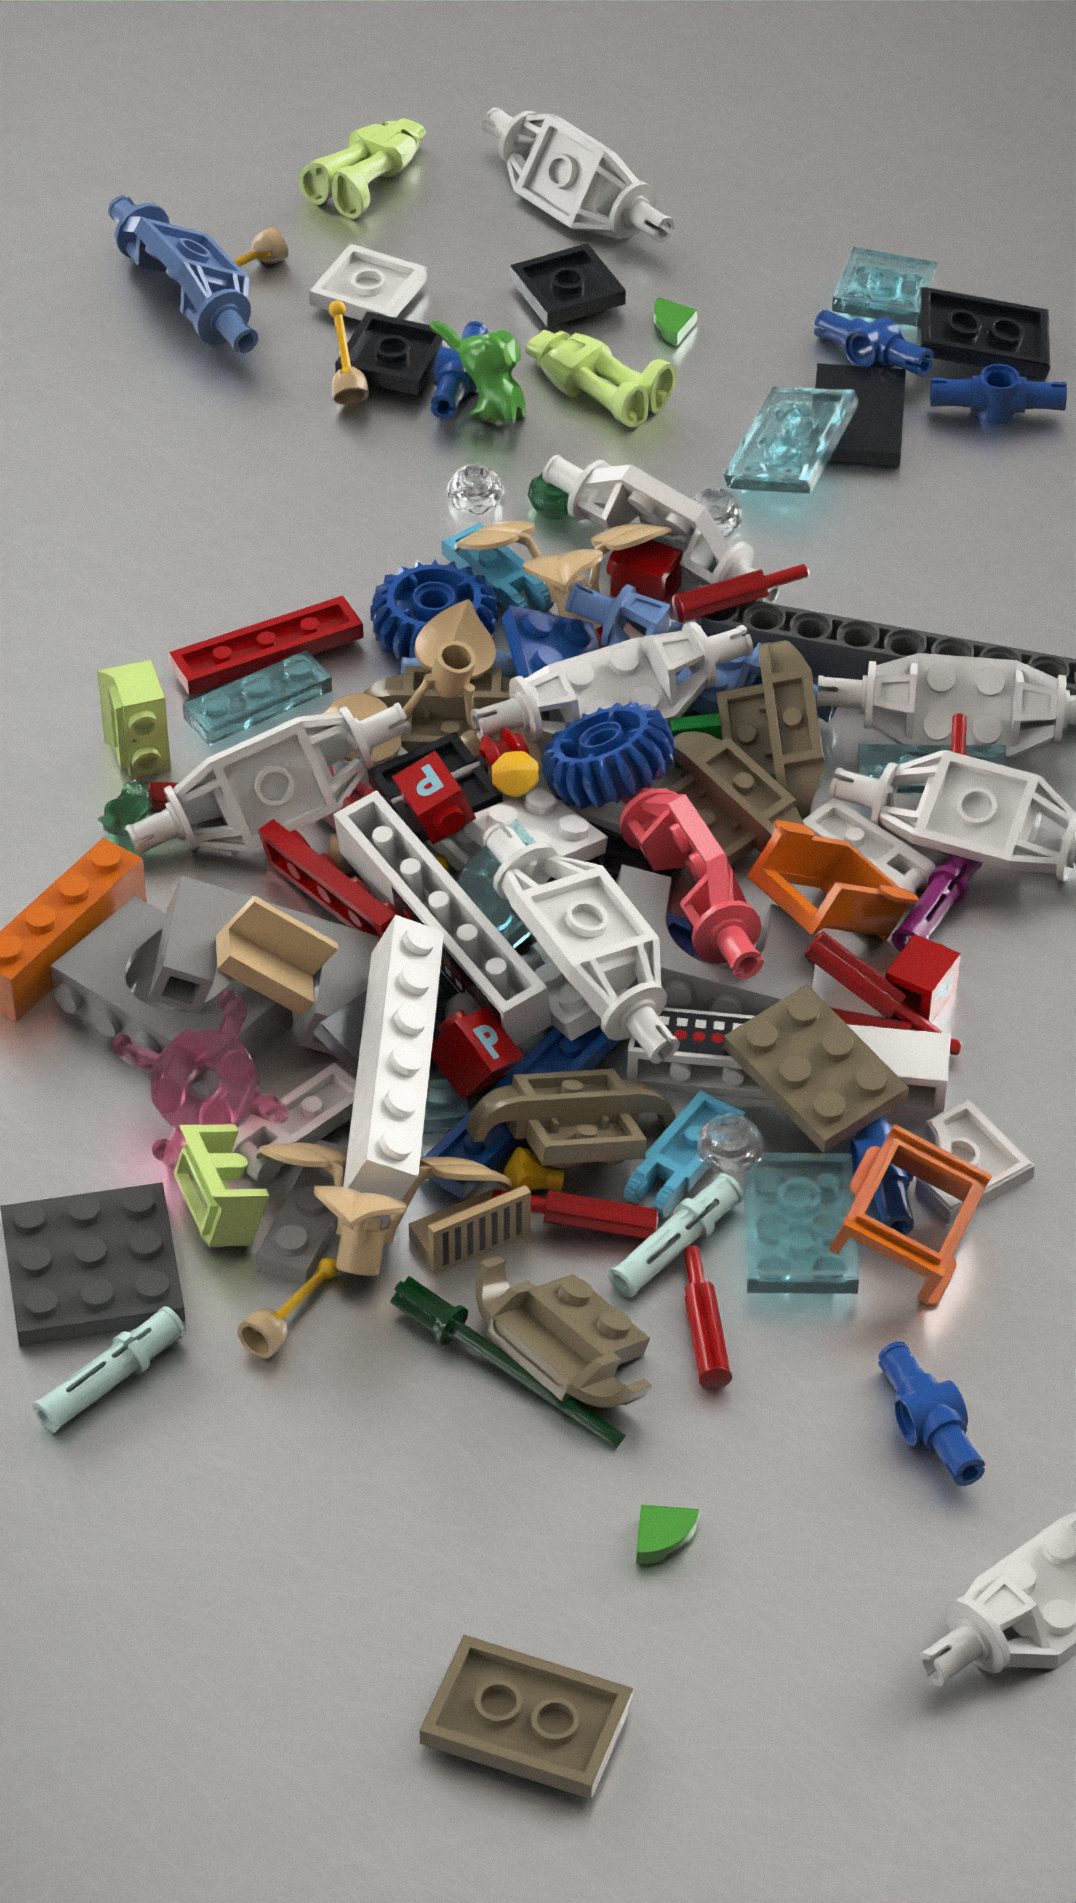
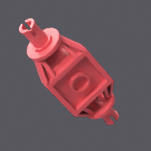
(676, 837)

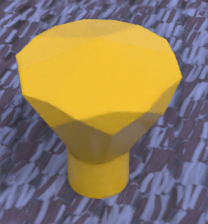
(515, 773)
(527, 1170)

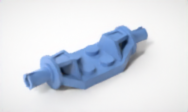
(211, 282)
(652, 618)

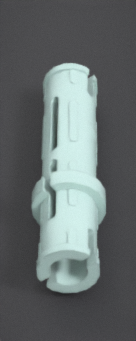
(716, 1198)
(127, 1355)

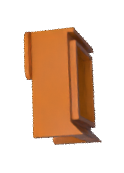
(857, 891)
(935, 1168)

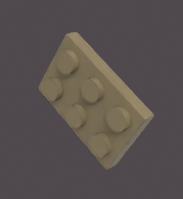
(815, 1068)
(526, 1716)

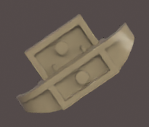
(435, 714)
(779, 722)
(731, 793)
(572, 1115)
(562, 1335)

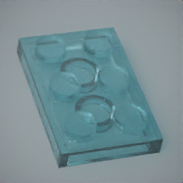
(791, 439)
(791, 1220)

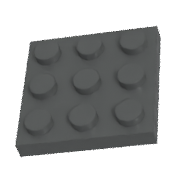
(90, 1263)

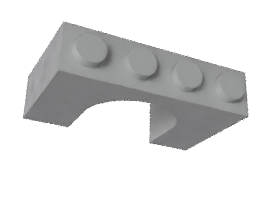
(189, 957)
(113, 960)
(714, 988)

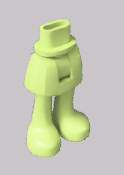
(371, 153)
(579, 363)

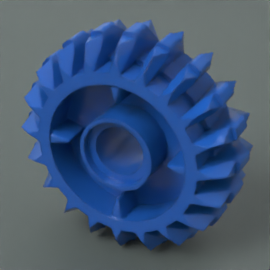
(419, 594)
(608, 755)

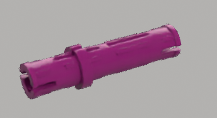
(946, 887)

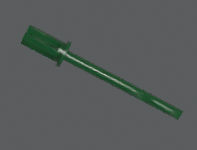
(449, 1323)

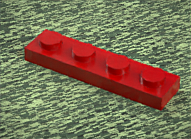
(264, 644)
(324, 881)

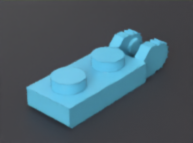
(502, 571)
(676, 1156)

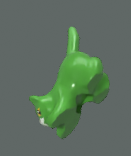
(489, 364)

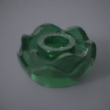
(548, 499)
(128, 808)

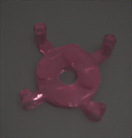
(191, 1054)

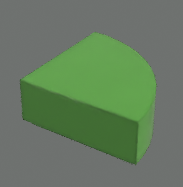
(673, 320)
(664, 1531)

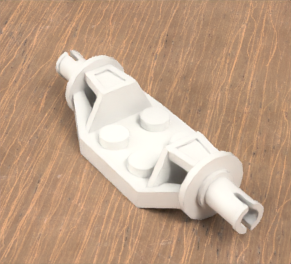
(575, 176)
(621, 493)
(620, 673)
(935, 687)
(269, 778)
(969, 811)
(589, 935)
(1025, 1590)

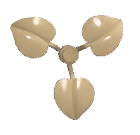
(562, 570)
(454, 650)
(358, 1212)

